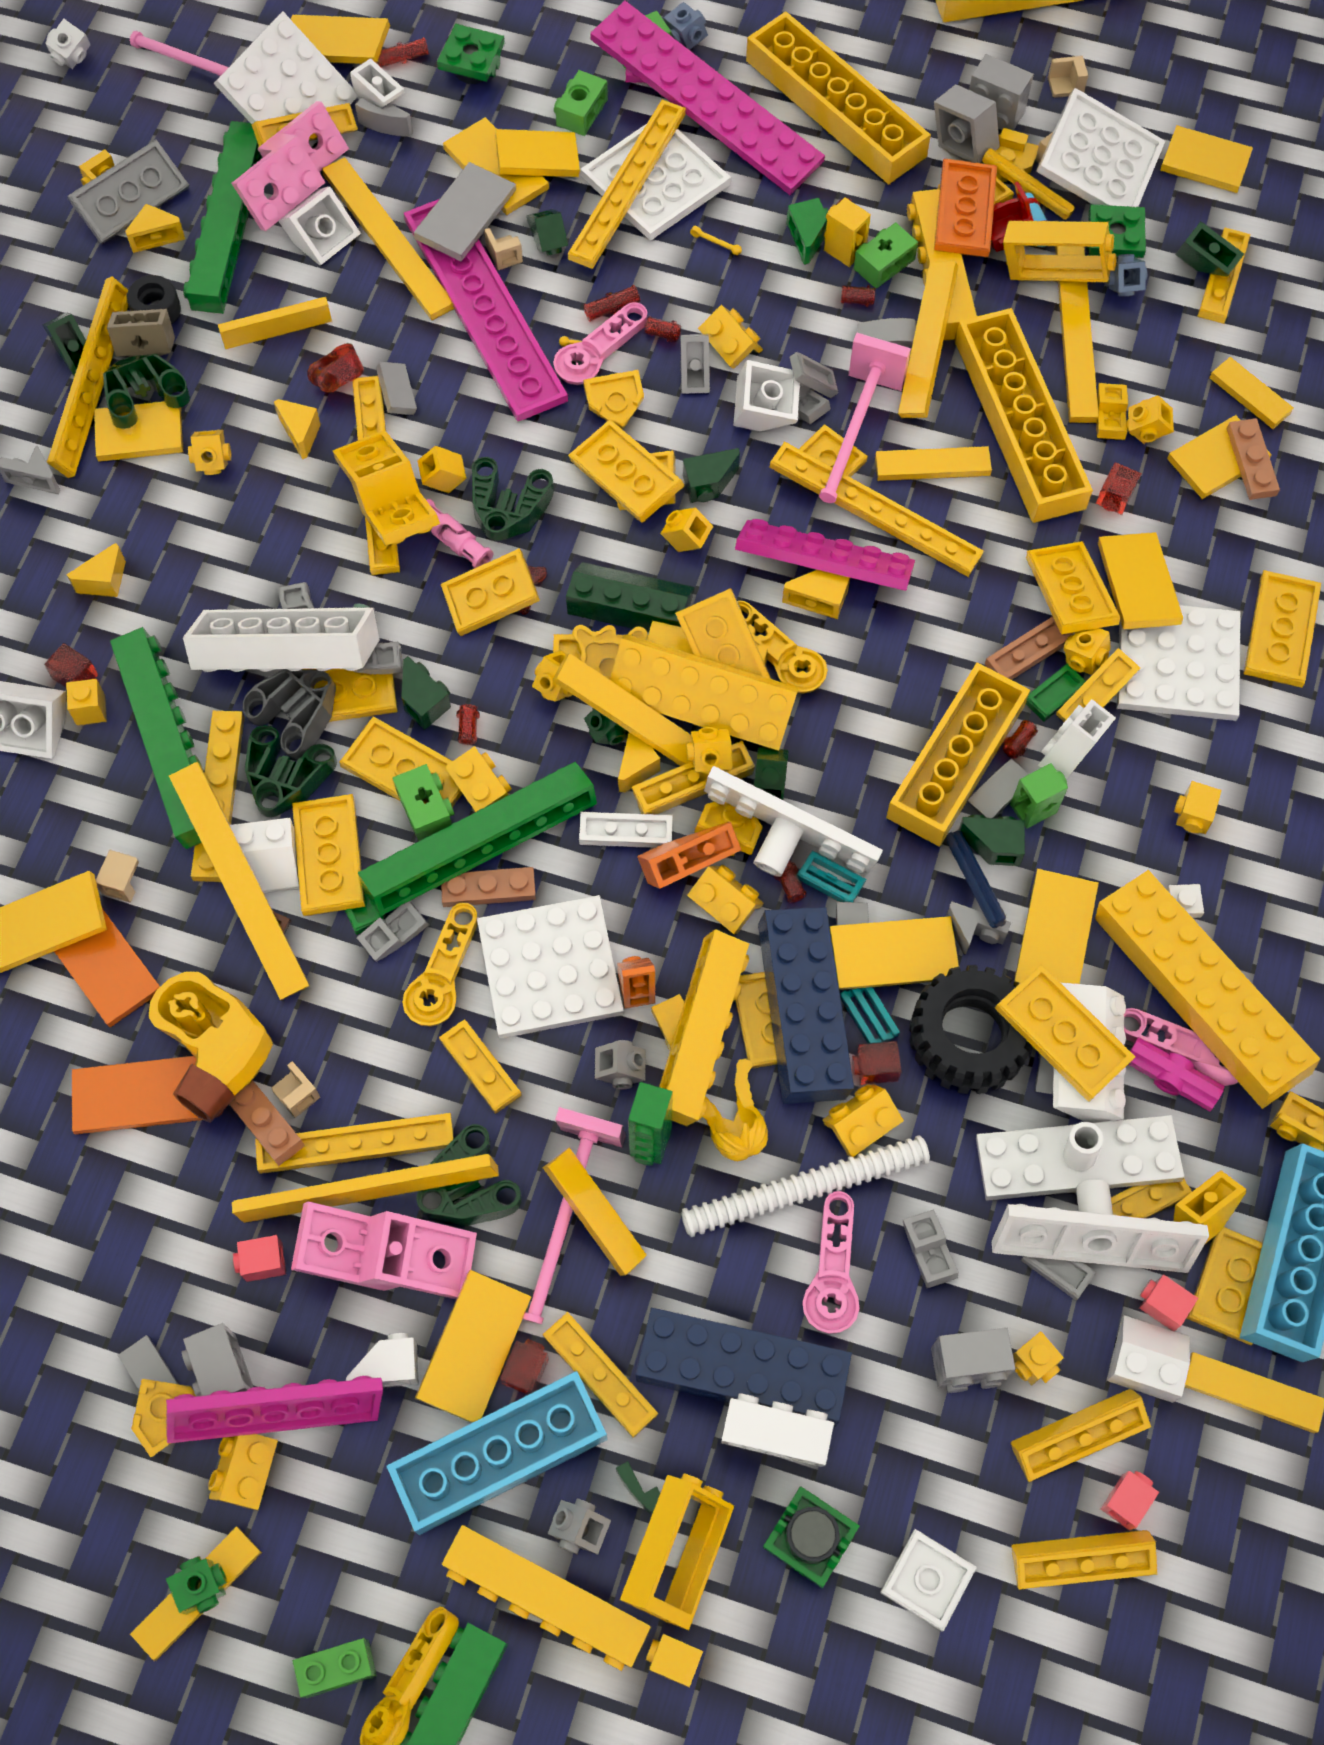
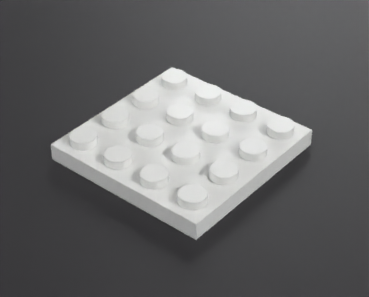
(282, 75)
(1100, 153)
(675, 187)
(1185, 666)
(549, 967)

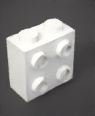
(1076, 737)

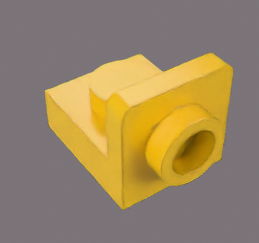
(96, 166)

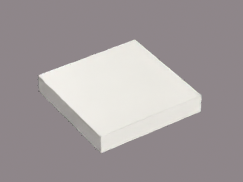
(928, 1580)

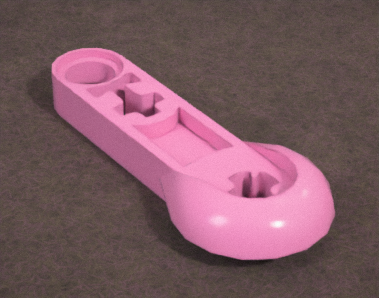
(598, 345)
(1179, 1041)
(833, 1274)

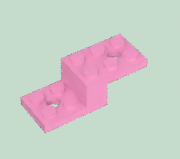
(290, 166)
(383, 1250)

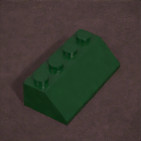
(625, 597)

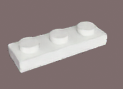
(625, 829)

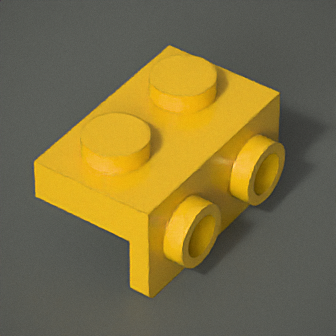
(730, 336)
(476, 780)
(725, 897)
(863, 1118)
(1300, 1121)
(242, 1470)

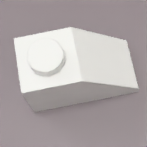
(375, 84)
(392, 1360)

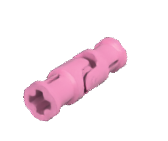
(459, 539)

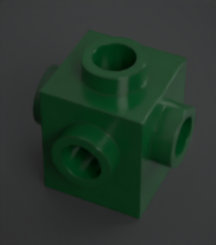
(603, 729)

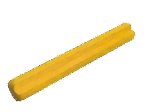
(1029, 184)

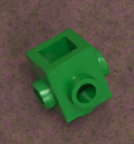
(185, 1585)

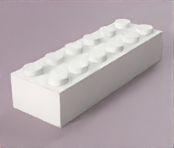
(282, 639)

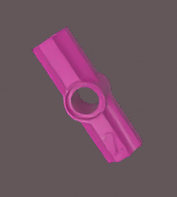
(1175, 1074)

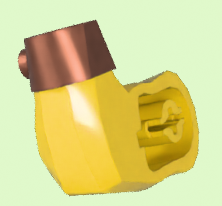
(220, 1035)

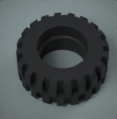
(945, 1059)

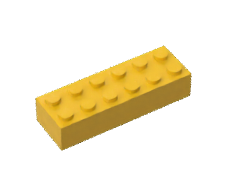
(704, 691)
(957, 754)

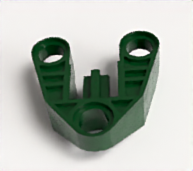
(135, 373)
(529, 508)
(303, 782)
(477, 1207)

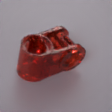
(336, 368)

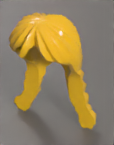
(748, 1131)

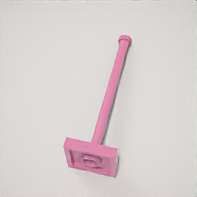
(138, 40)
(878, 364)
(589, 1131)

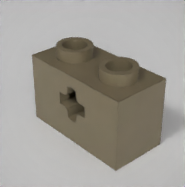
(141, 332)

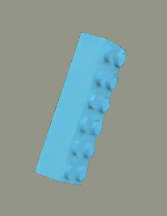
(1288, 1284)
(497, 1453)

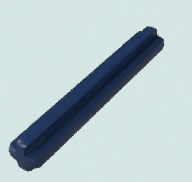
(976, 879)

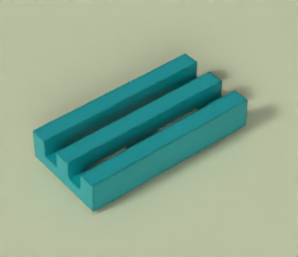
(826, 888)
(880, 1009)

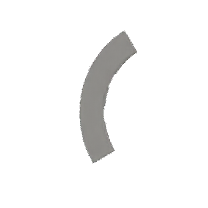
(385, 657)

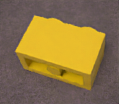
(846, 230)

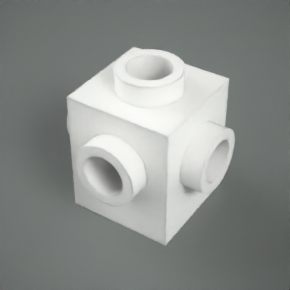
(67, 44)

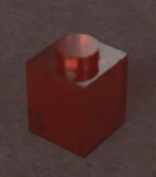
(1118, 488)
(69, 666)
(877, 1063)
(525, 1366)

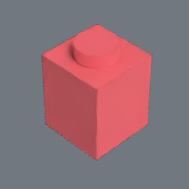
(260, 1258)
(1167, 1302)
(1130, 1499)

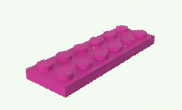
(825, 554)
(273, 1409)

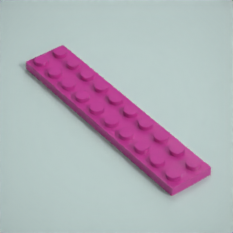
(707, 97)
(494, 326)

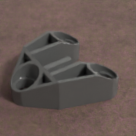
(295, 696)

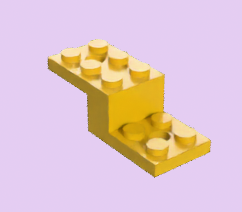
(386, 488)

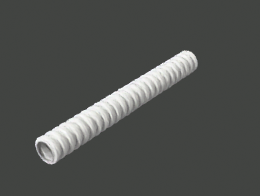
(805, 1186)

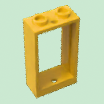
(1059, 267)
(696, 1558)

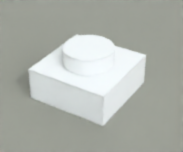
(1189, 898)

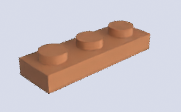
(1253, 459)
(1027, 650)
(490, 887)
(266, 1123)

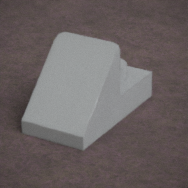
(695, 363)
(33, 474)
(971, 921)

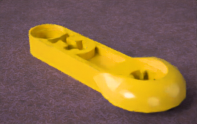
(786, 654)
(441, 972)
(391, 1716)

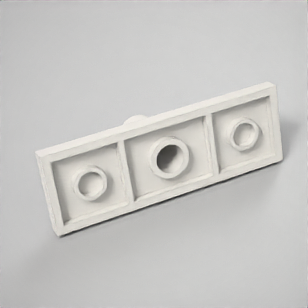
(788, 827)
(1063, 1156)
(1098, 1235)

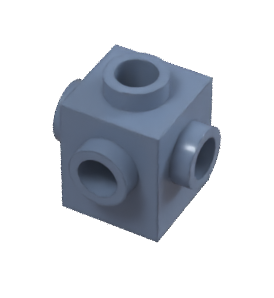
(686, 25)
(1134, 278)

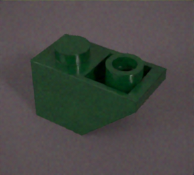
(421, 695)
(771, 771)
(995, 840)

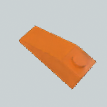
(688, 854)
(636, 981)

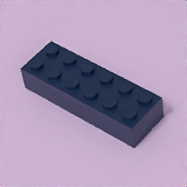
(805, 1005)
(731, 1360)

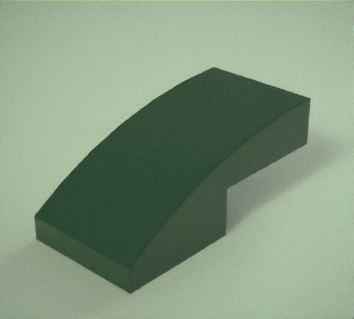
(646, 1500)

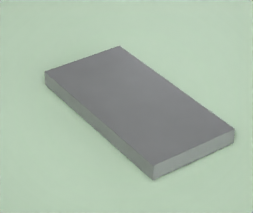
(120, 193)
(464, 211)

